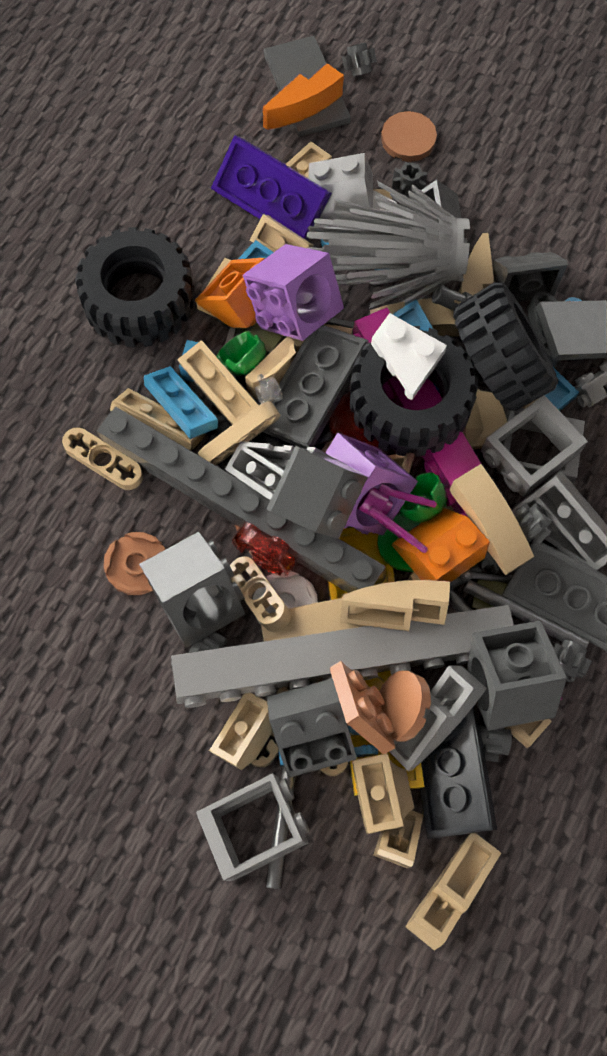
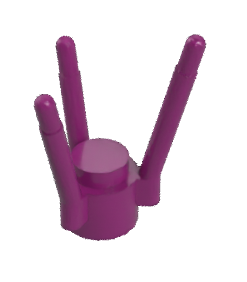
(376, 504)

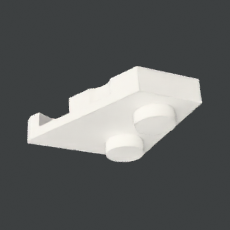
(407, 352)

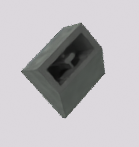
(310, 728)

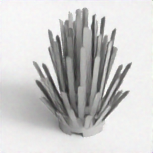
(398, 243)

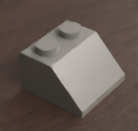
(347, 179)

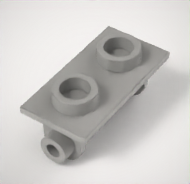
(591, 387)

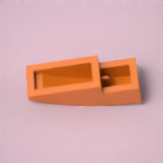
(303, 98)

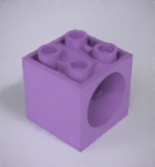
(294, 291)
(379, 469)

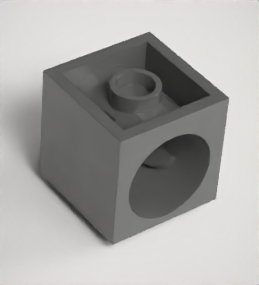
(194, 588)
(519, 674)

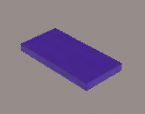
(269, 187)

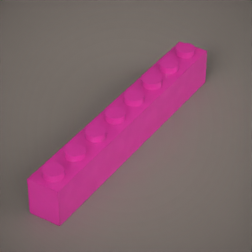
(454, 458)

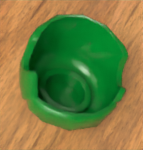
(242, 353)
(429, 487)

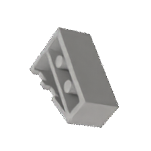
(262, 465)
(575, 524)

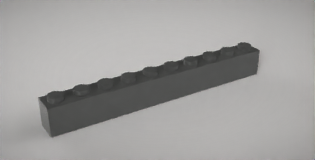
(237, 502)

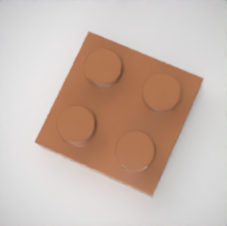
(363, 707)

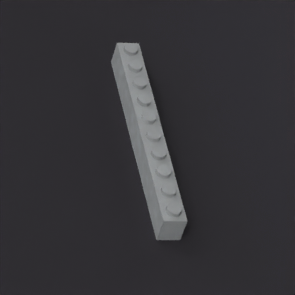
(308, 658)

